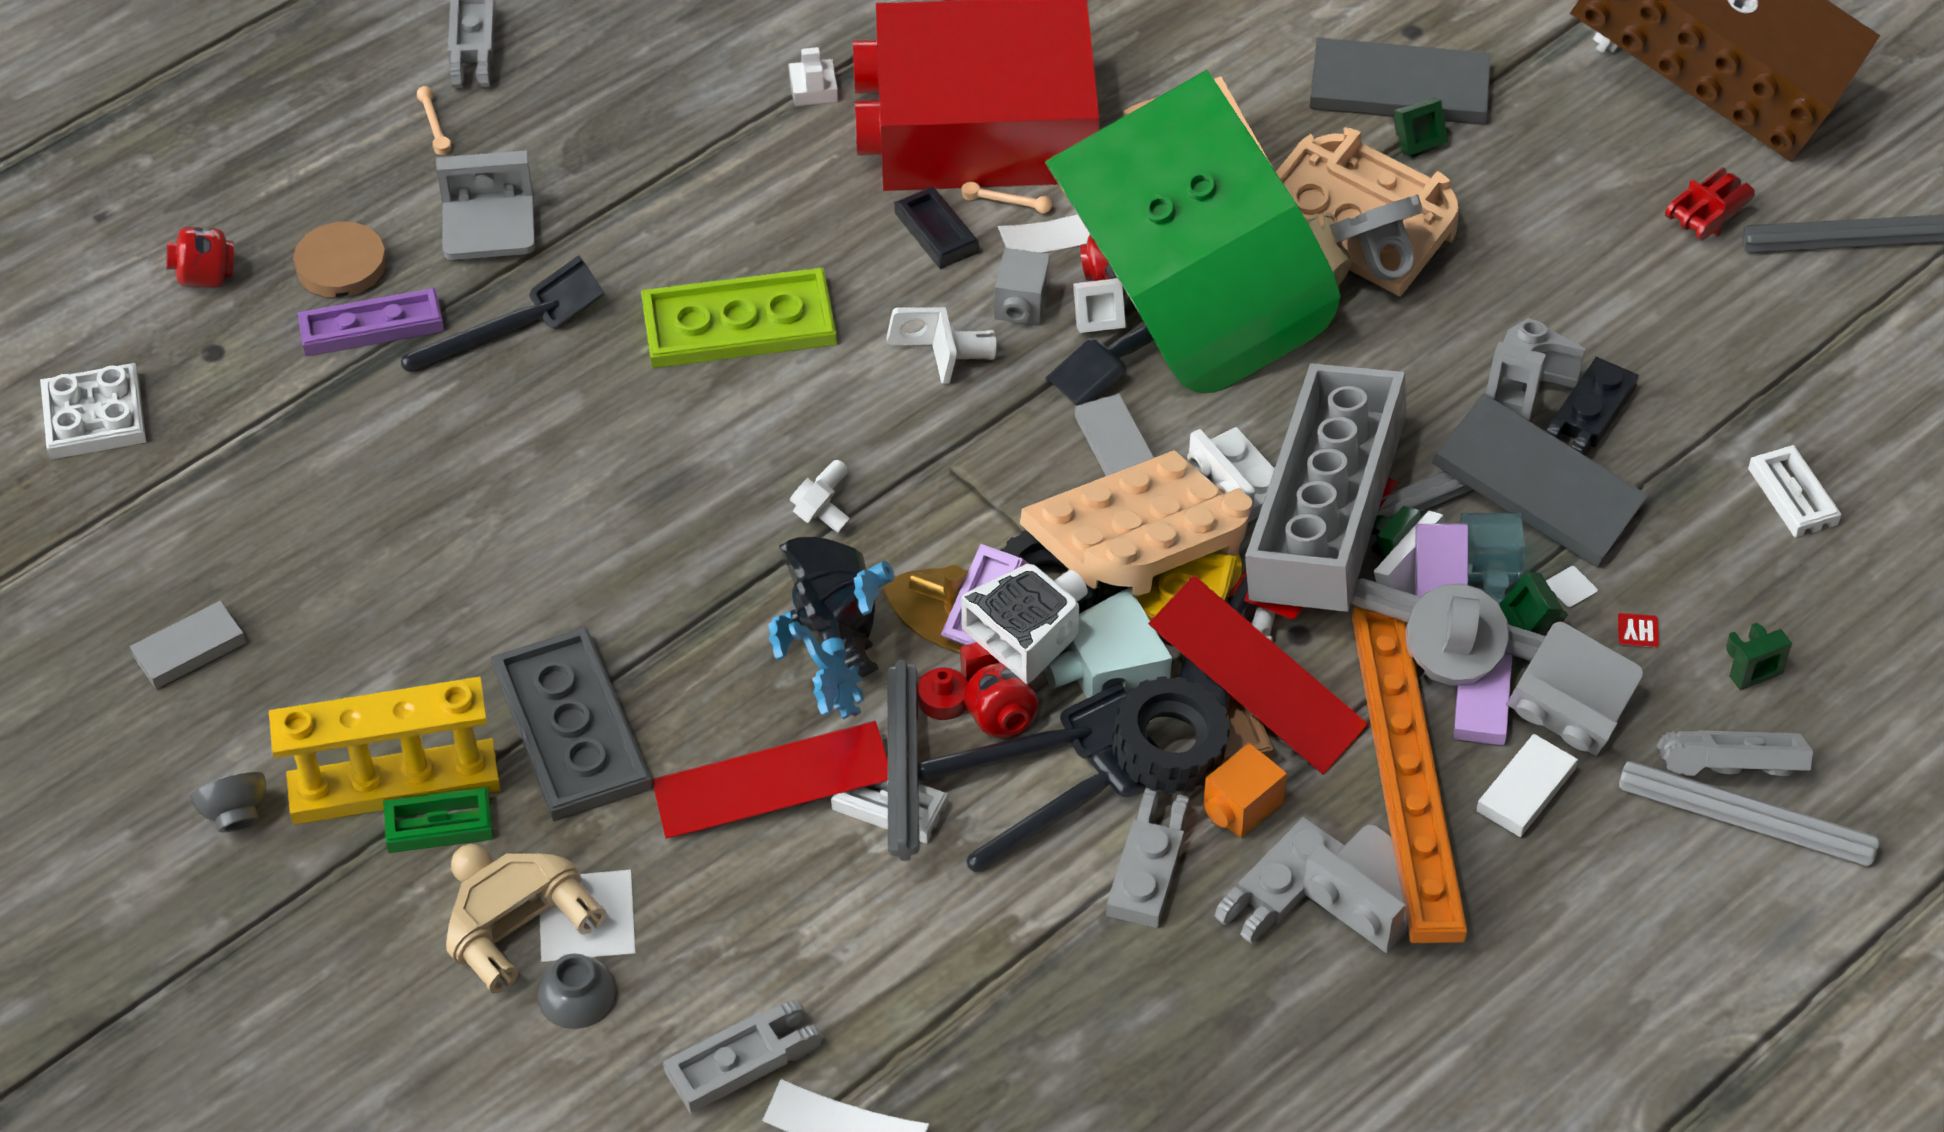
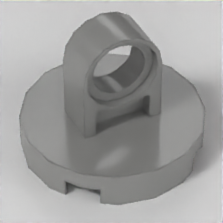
(1382, 228)
(1457, 634)

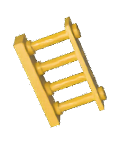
(364, 781)

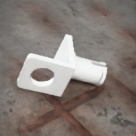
(946, 342)

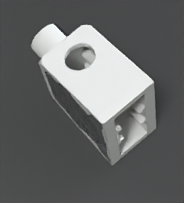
(1024, 617)

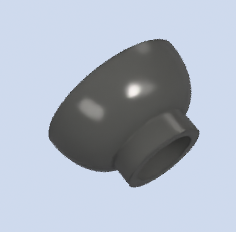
(231, 800)
(576, 991)

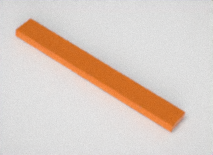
(1409, 780)

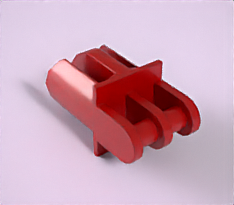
(1710, 203)

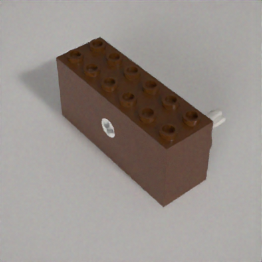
(1753, 61)

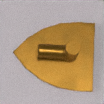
(925, 601)

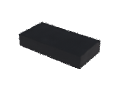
(936, 227)

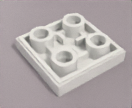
(92, 411)

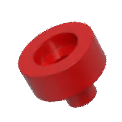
(942, 693)

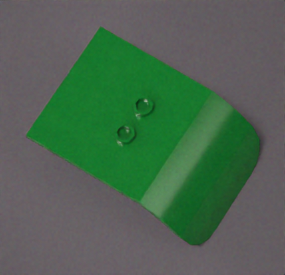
(1200, 235)

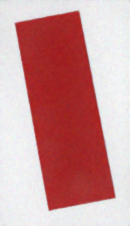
(1258, 674)
(771, 779)

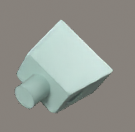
(1111, 648)

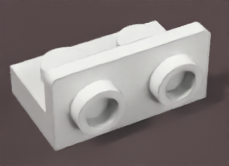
(1232, 463)

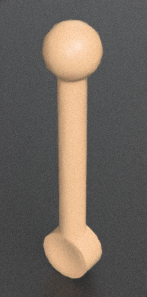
(440, 144)
(971, 192)

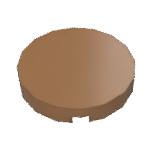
(340, 259)

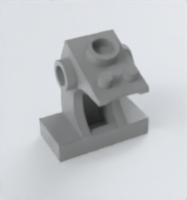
(1530, 356)

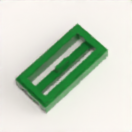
(438, 826)

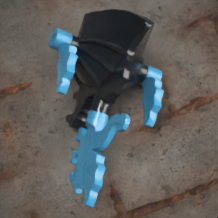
(838, 600)

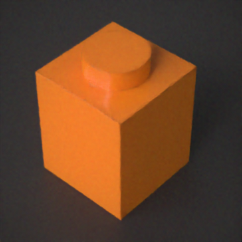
(1244, 790)

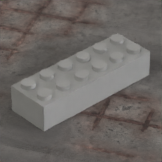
(1327, 487)

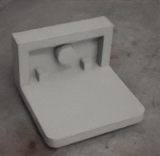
(486, 205)
(1575, 688)
(1360, 886)

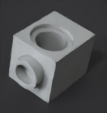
(1022, 286)

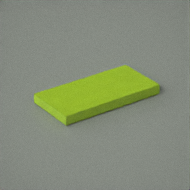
(738, 317)

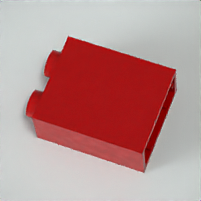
(974, 91)

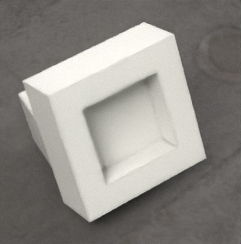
(813, 79)
(1099, 305)

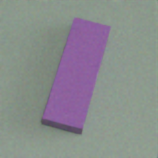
(370, 322)

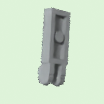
(471, 39)
(1733, 750)
(1148, 863)
(1275, 881)
(740, 1055)

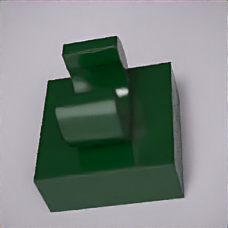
(1420, 126)
(1392, 531)
(1532, 604)
(1759, 658)

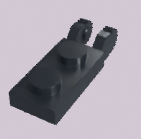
(1593, 404)

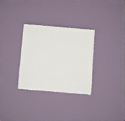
(611, 938)

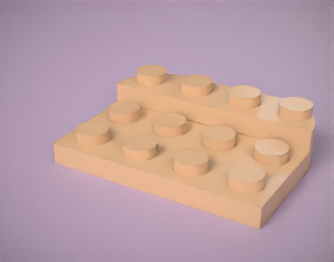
(1350, 178)
(1139, 522)

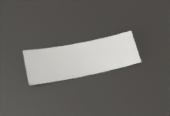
(1045, 236)
(804, 1111)

